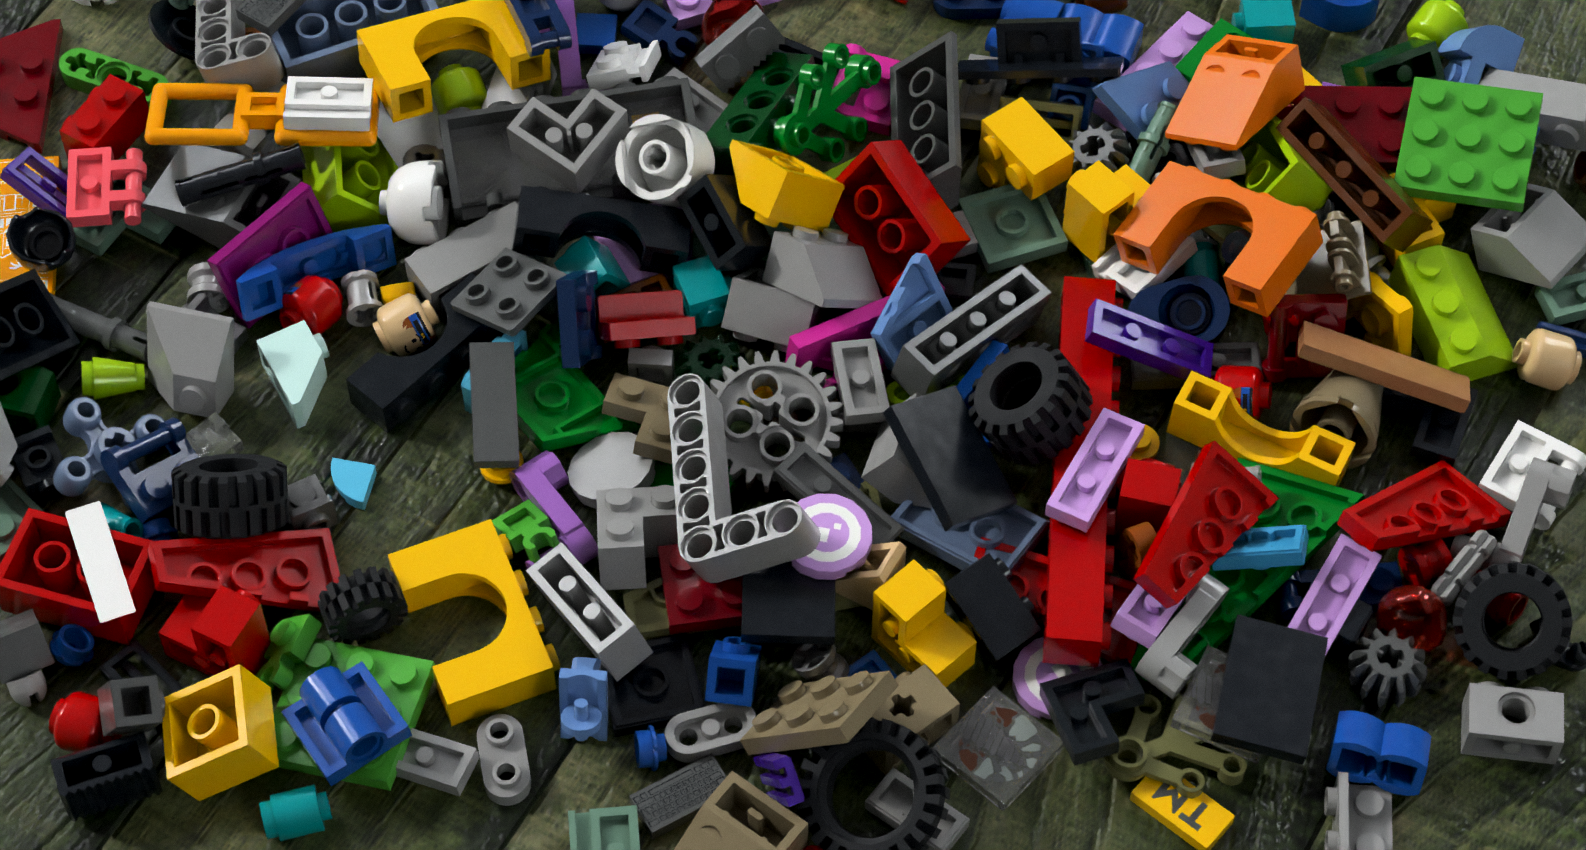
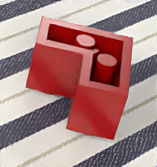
(217, 632)

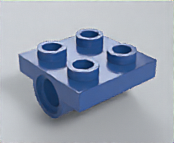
(344, 720)

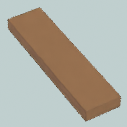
(1383, 367)

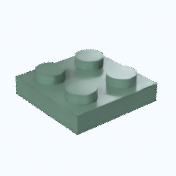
(1012, 227)

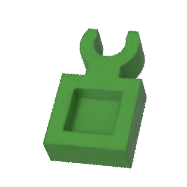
(526, 529)
(289, 645)

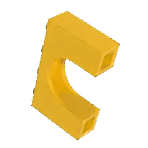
(396, 49)
(478, 565)

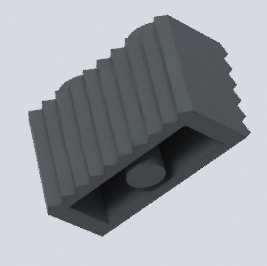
(739, 49)

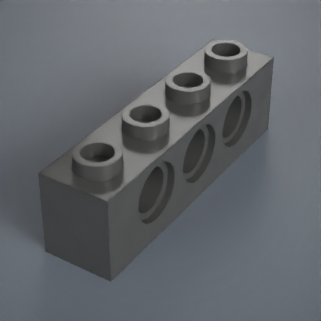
(958, 339)

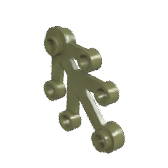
(1171, 743)

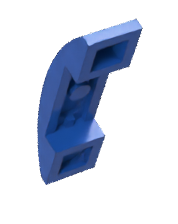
(325, 256)

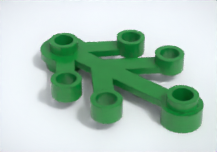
(794, 131)

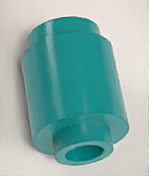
(295, 813)

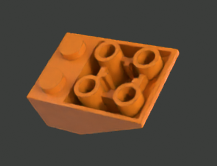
(1237, 92)

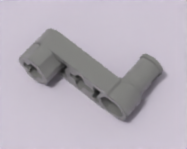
(1543, 484)
(1163, 661)

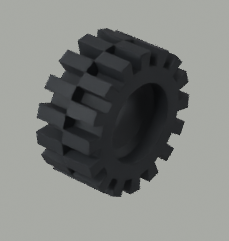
(362, 605)

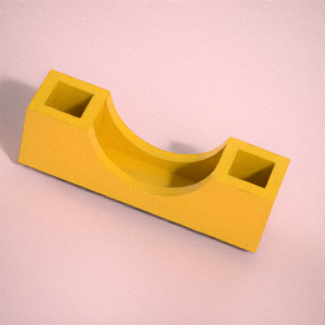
(1211, 412)

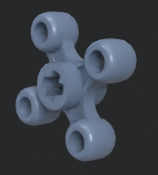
(84, 420)

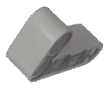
(228, 54)

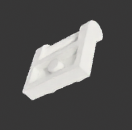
(1510, 466)

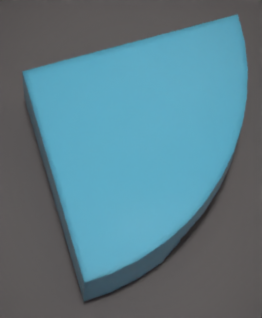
(353, 481)

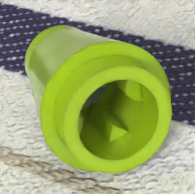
(110, 377)

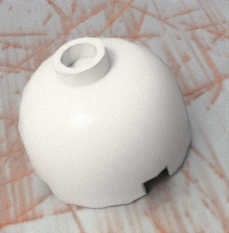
(417, 202)

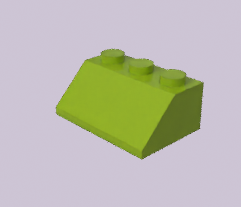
(1280, 170)
(349, 182)
(1452, 312)

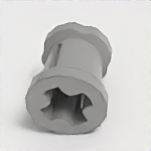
(362, 297)

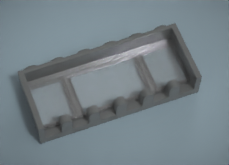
(490, 176)

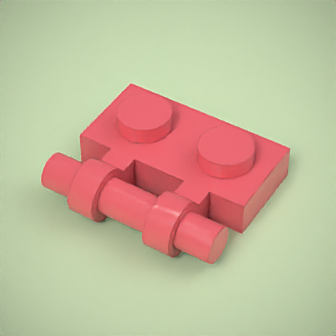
(91, 186)

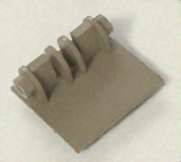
(1339, 263)

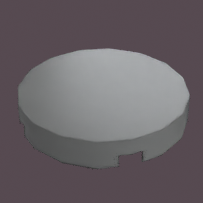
(608, 464)

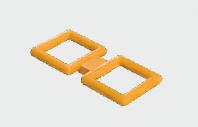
(251, 111)

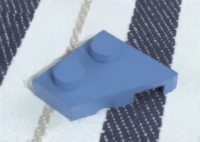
(1137, 94)
(911, 308)

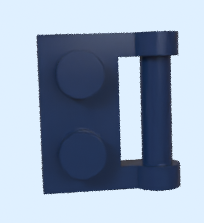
(578, 318)
(151, 489)

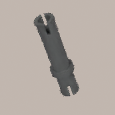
(112, 333)

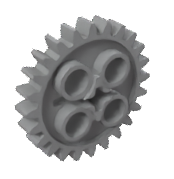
(794, 391)

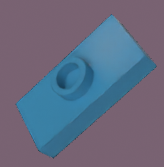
(1266, 548)

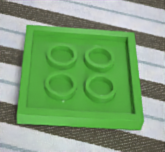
(1468, 143)
(401, 677)

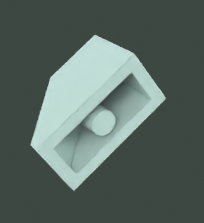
(295, 367)

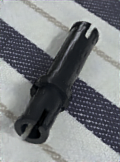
(254, 170)

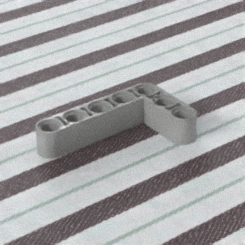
(708, 534)

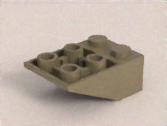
(743, 819)

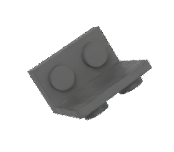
(509, 292)

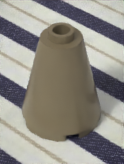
(1345, 408)

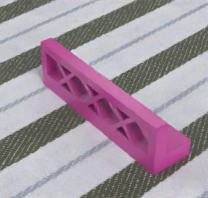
(816, 341)

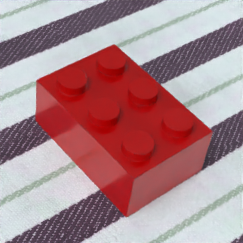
(895, 212)
(47, 575)

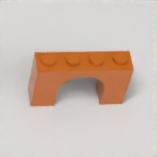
(1189, 200)

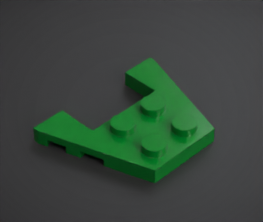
(557, 403)

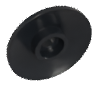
(174, 27)

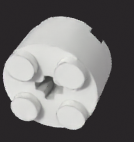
(663, 158)

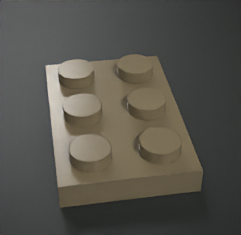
(818, 712)

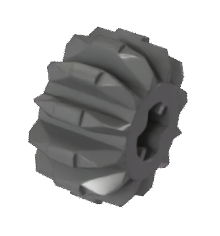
(1100, 144)
(1387, 667)

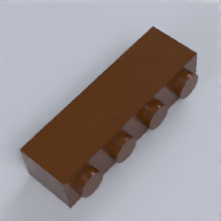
(1354, 175)

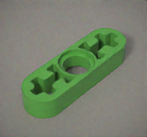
(101, 67)

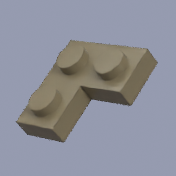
(643, 404)

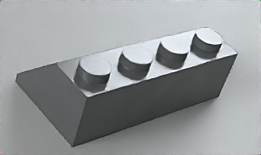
(928, 113)

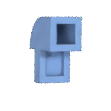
(1478, 49)

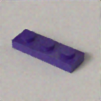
(1147, 341)

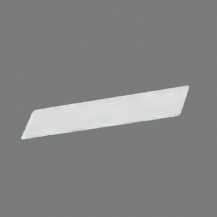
(100, 562)

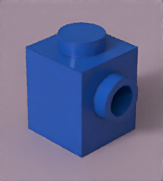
(733, 672)

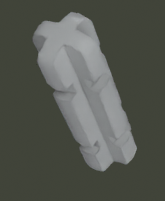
(1464, 566)

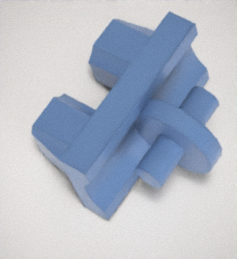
(583, 700)

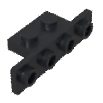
(1039, 50)

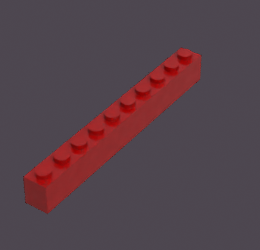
(1075, 558)

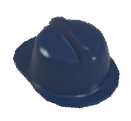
(1186, 304)

